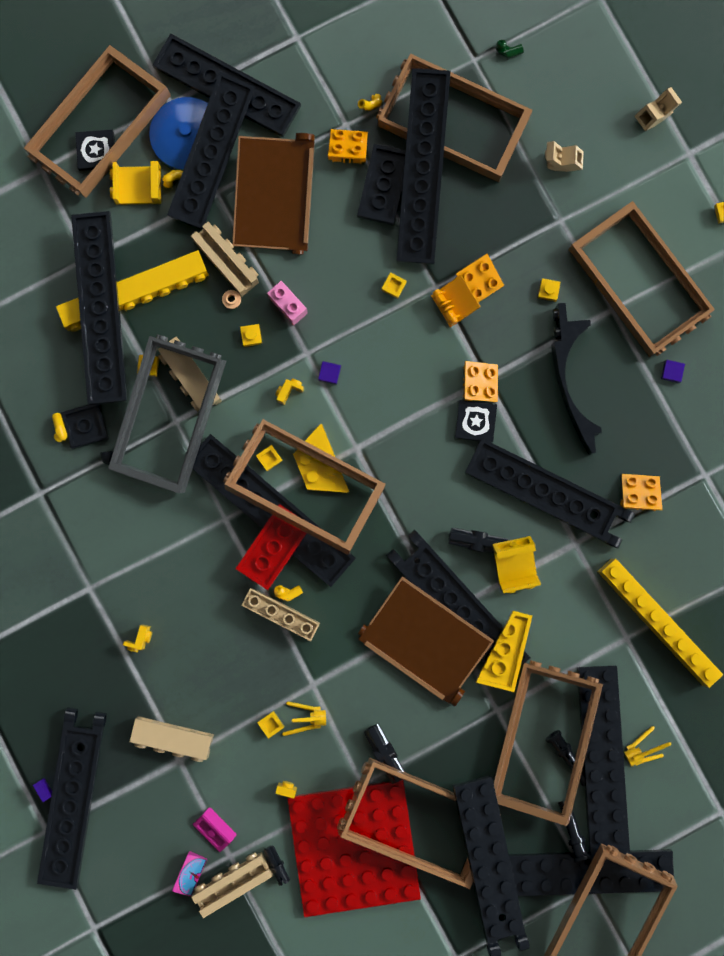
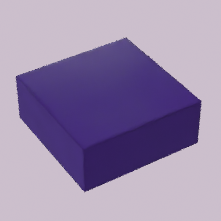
(673, 371)
(329, 372)
(43, 789)

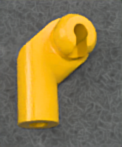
(370, 105)
(170, 177)
(60, 430)
(287, 594)

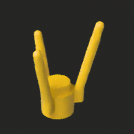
(317, 718)
(636, 756)

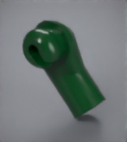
(507, 51)

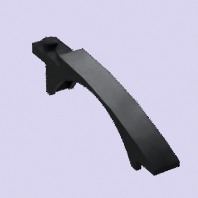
(566, 334)

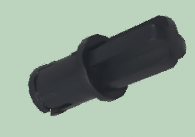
(276, 865)

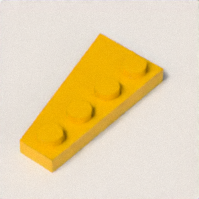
(505, 659)

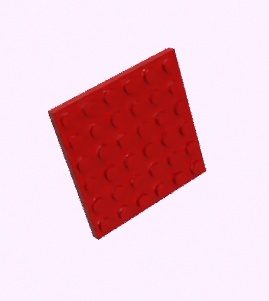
(343, 874)

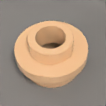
(231, 305)

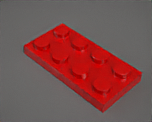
(270, 551)

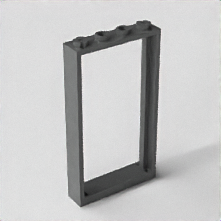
(134, 403)

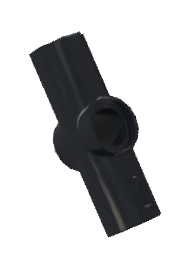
(474, 540)
(383, 750)

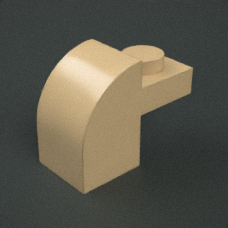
(658, 110)
(563, 158)

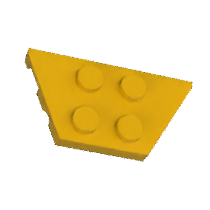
(316, 474)

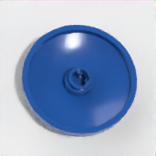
(175, 130)

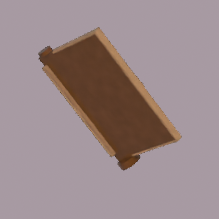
(274, 192)
(426, 641)

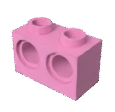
(287, 303)

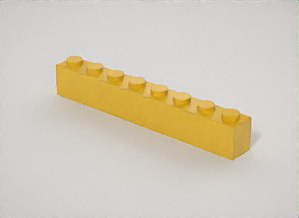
(145, 286)
(660, 623)

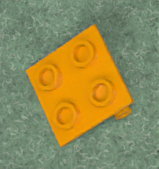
(347, 145)
(481, 277)
(455, 301)
(480, 381)
(641, 492)

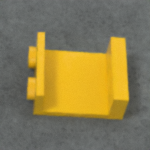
(136, 184)
(516, 564)

